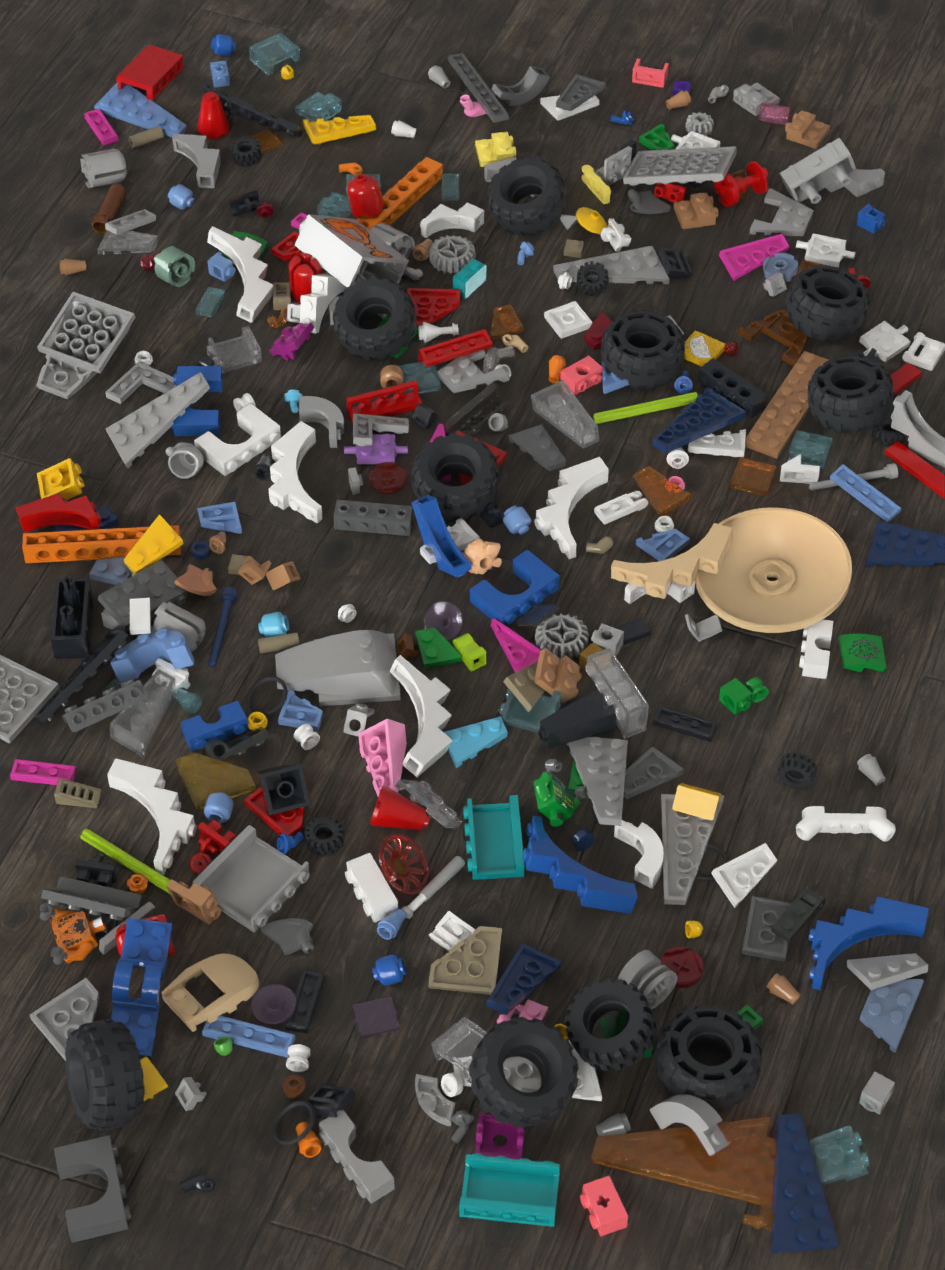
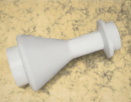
(428, 331)
(677, 458)

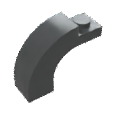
(525, 90)

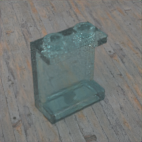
(273, 51)
(516, 715)

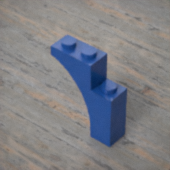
(438, 537)

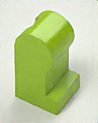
(470, 651)

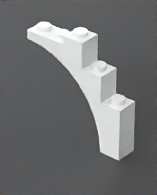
(253, 271)
(288, 455)
(573, 486)
(432, 717)
(147, 787)

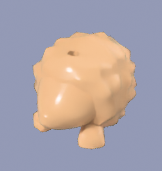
(482, 555)

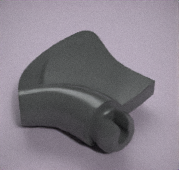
(646, 203)
(290, 934)

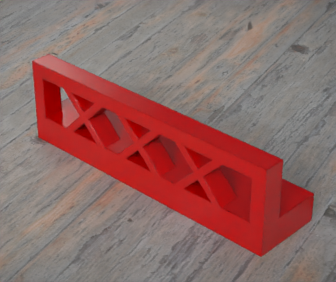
(455, 348)
(385, 406)

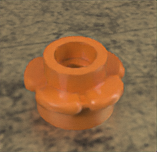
(139, 887)

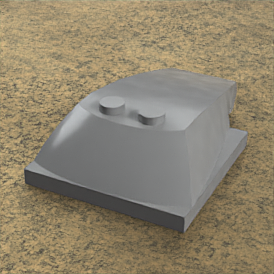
(80, 343)
(342, 668)

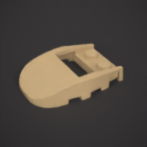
(228, 972)

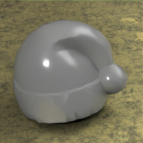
(184, 460)

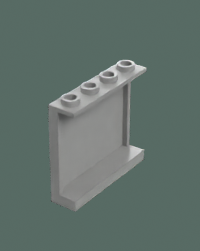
(252, 879)

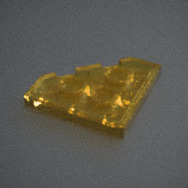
(207, 776)

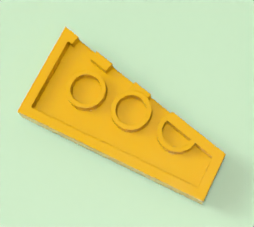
(338, 128)

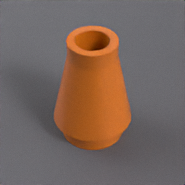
(556, 364)
(311, 1144)

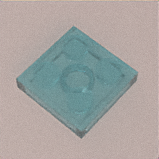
(426, 377)

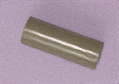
(146, 137)
(278, 643)

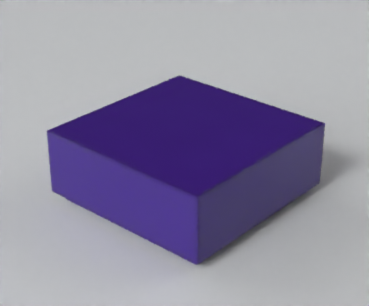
(681, 86)

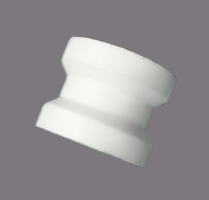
(240, 403)
(306, 736)
(298, 1058)

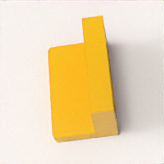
(696, 801)

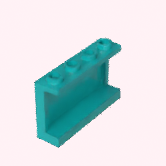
(494, 840)
(510, 1190)

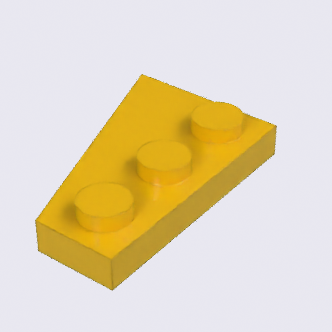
(153, 546)

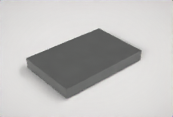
(758, 937)

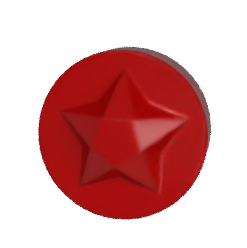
(199, 863)

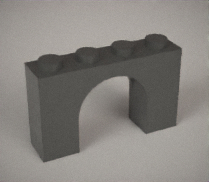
(108, 1213)

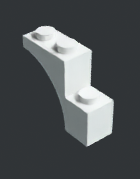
(443, 217)

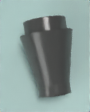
(614, 1125)

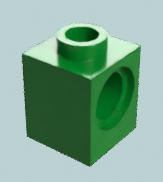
(735, 696)

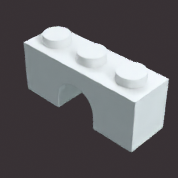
(815, 660)

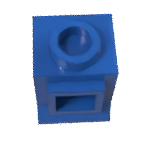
(870, 219)

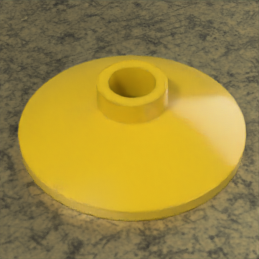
(590, 220)

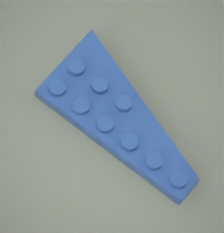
(136, 109)

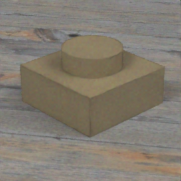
(573, 248)
(236, 563)

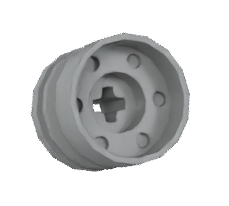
(650, 977)

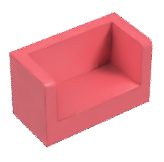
(649, 76)

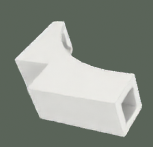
(314, 305)

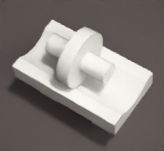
(615, 235)
(181, 675)

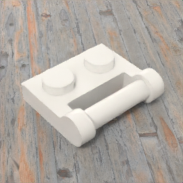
(929, 355)

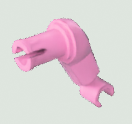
(472, 109)

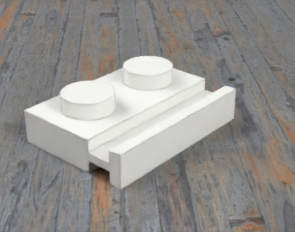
(450, 931)

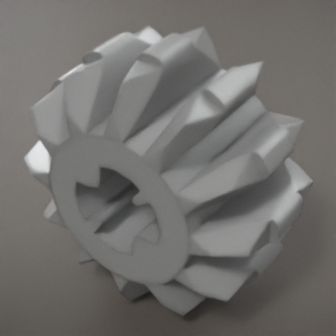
(699, 123)

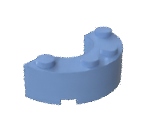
(145, 651)

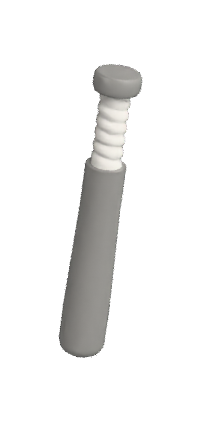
(438, 881)

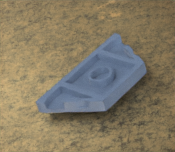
(890, 1009)

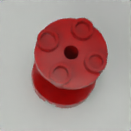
(732, 187)

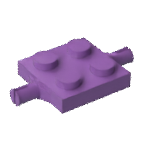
(382, 450)

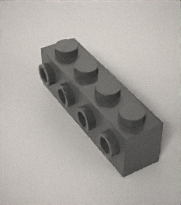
(368, 517)

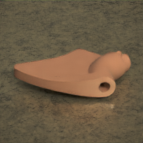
(197, 581)

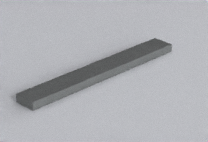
(478, 88)

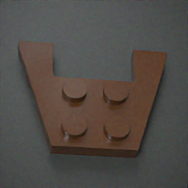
(781, 329)

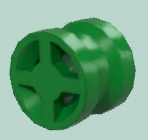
(758, 691)

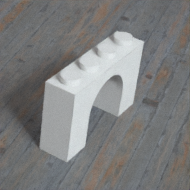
(229, 457)

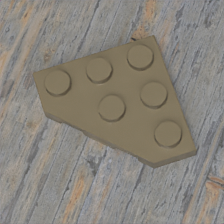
(469, 964)

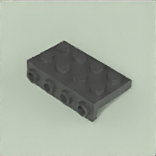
(153, 582)
(99, 709)
(95, 897)

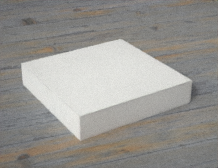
(568, 319)

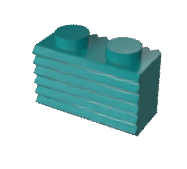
(470, 278)

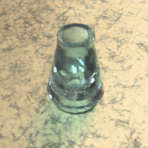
(189, 701)

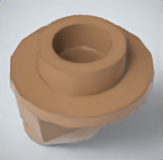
(217, 543)

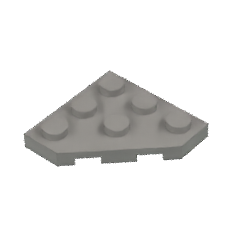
(67, 1013)

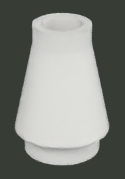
(403, 130)

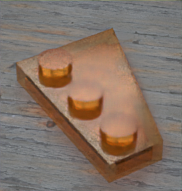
(660, 492)

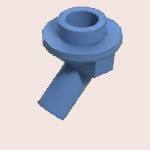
(526, 251)

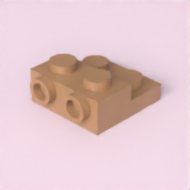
(806, 130)
(696, 211)
(557, 675)
(195, 900)

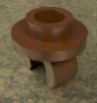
(293, 1086)

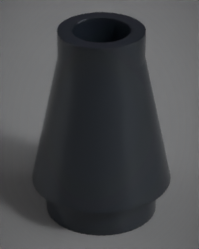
(262, 468)

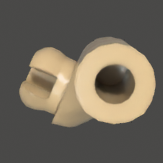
(515, 341)

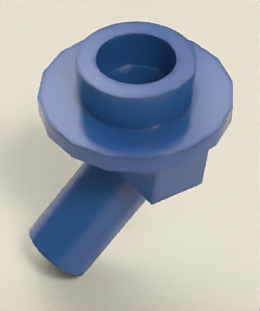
(626, 118)
(683, 383)
(287, 842)

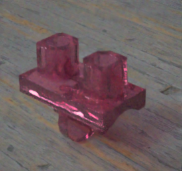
(774, 113)

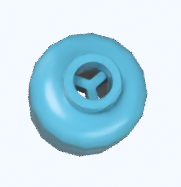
(273, 624)

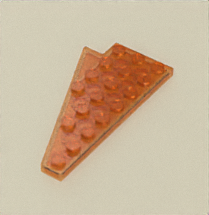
(677, 1156)

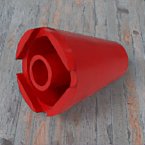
(212, 117)
(398, 812)

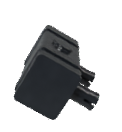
(72, 618)

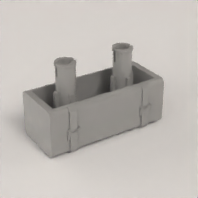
(818, 171)

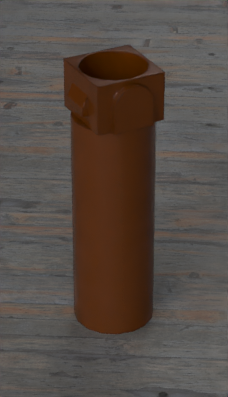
(109, 208)

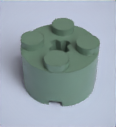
(174, 266)

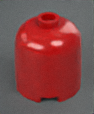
(365, 196)

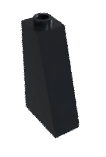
(578, 721)

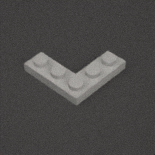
(135, 377)
(365, 424)

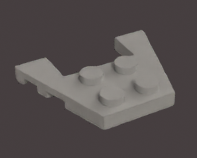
(790, 218)
(465, 375)

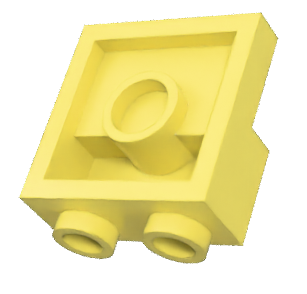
(495, 149)

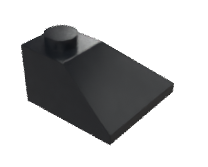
(284, 788)

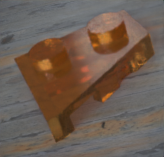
(505, 322)

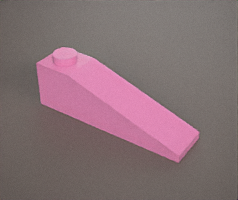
(384, 752)

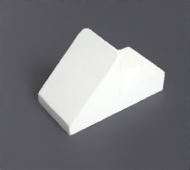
(796, 472)

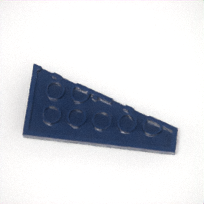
(906, 546)

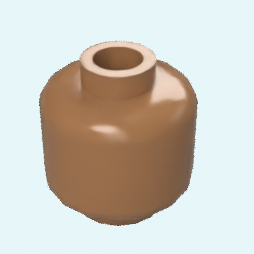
(391, 376)

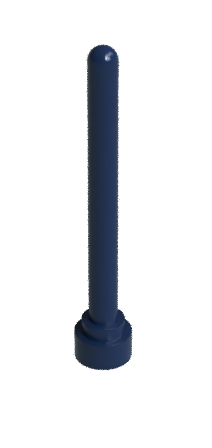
(228, 596)

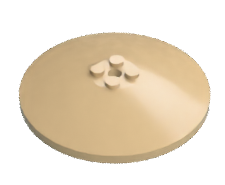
(781, 544)

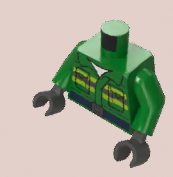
(554, 797)

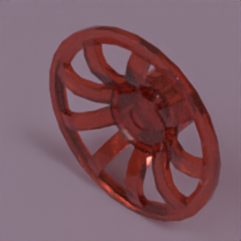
(398, 867)

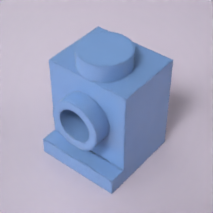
(219, 74)
(221, 267)

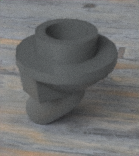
(463, 1120)

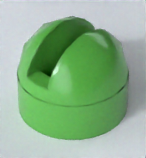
(223, 1045)

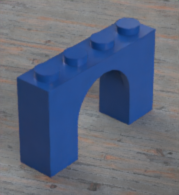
(194, 421)
(505, 607)

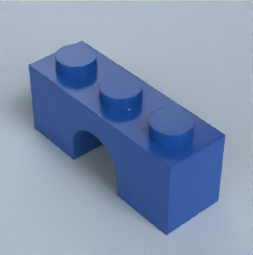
(231, 723)

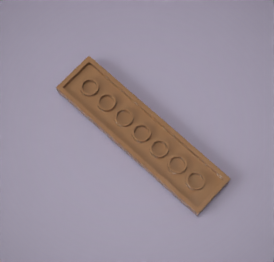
(785, 409)

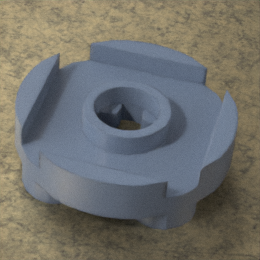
(772, 266)

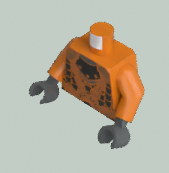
(72, 932)

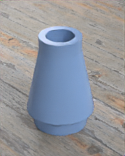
(391, 924)

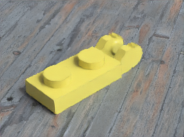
(596, 184)

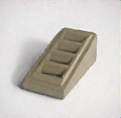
(281, 295)
(77, 788)

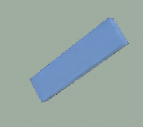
(865, 493)
(250, 1035)

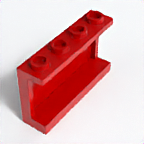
(151, 70)

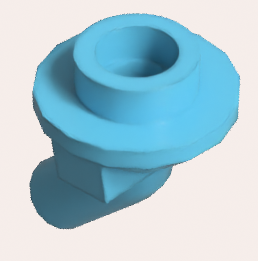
(293, 397)

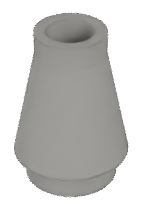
(438, 76)
(869, 766)

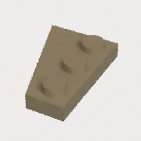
(523, 686)

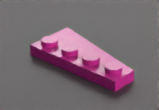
(749, 256)

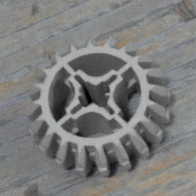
(451, 253)
(573, 633)

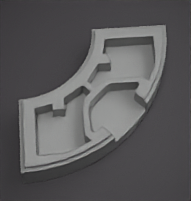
(432, 1100)

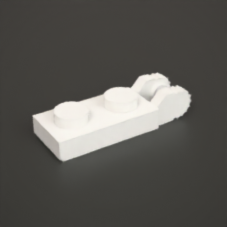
(620, 507)

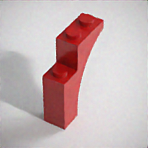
(57, 511)

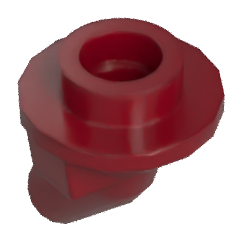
(265, 210)
(147, 261)

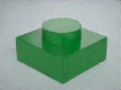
(750, 1016)

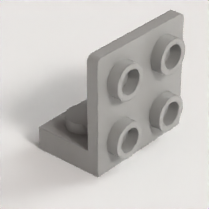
(615, 166)

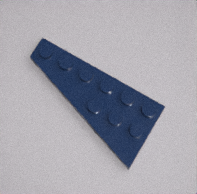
(697, 420)
(799, 1202)

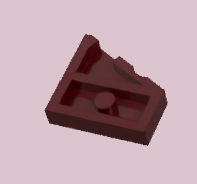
(595, 333)

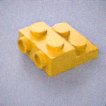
(61, 479)

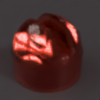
(731, 348)

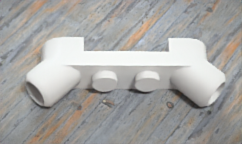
(873, 821)

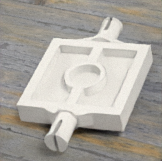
(695, 140)
(825, 250)
(885, 340)

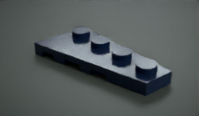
(523, 975)

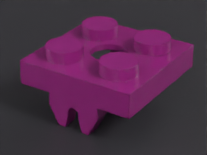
(291, 340)
(489, 1128)

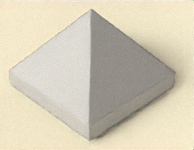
(568, 220)

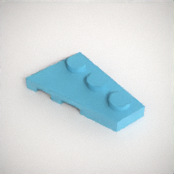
(474, 738)

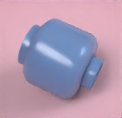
(180, 197)
(517, 520)
(218, 807)

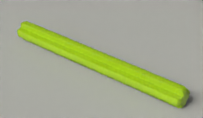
(644, 408)
(125, 859)

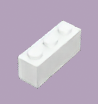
(371, 887)

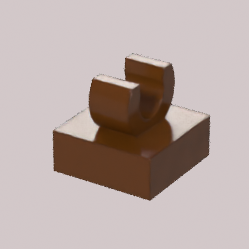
(406, 647)

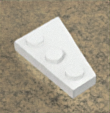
(549, 104)
(725, 444)
(460, 533)
(744, 873)

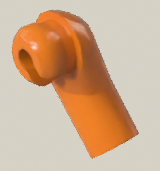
(352, 168)

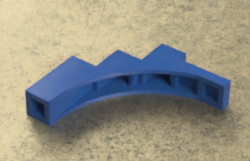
(592, 888)
(884, 918)

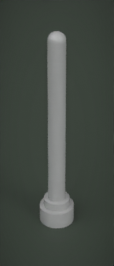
(889, 471)

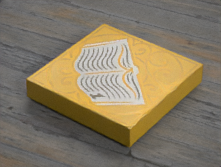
(702, 348)

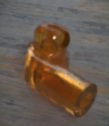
(281, 320)

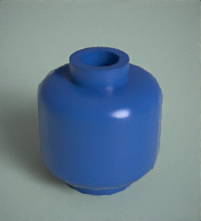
(222, 45)
(389, 970)

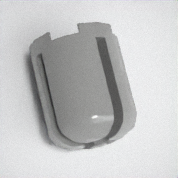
(103, 167)
(396, 239)
(177, 619)

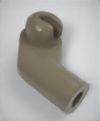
(601, 547)

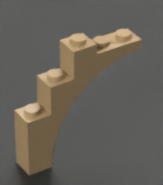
(682, 569)

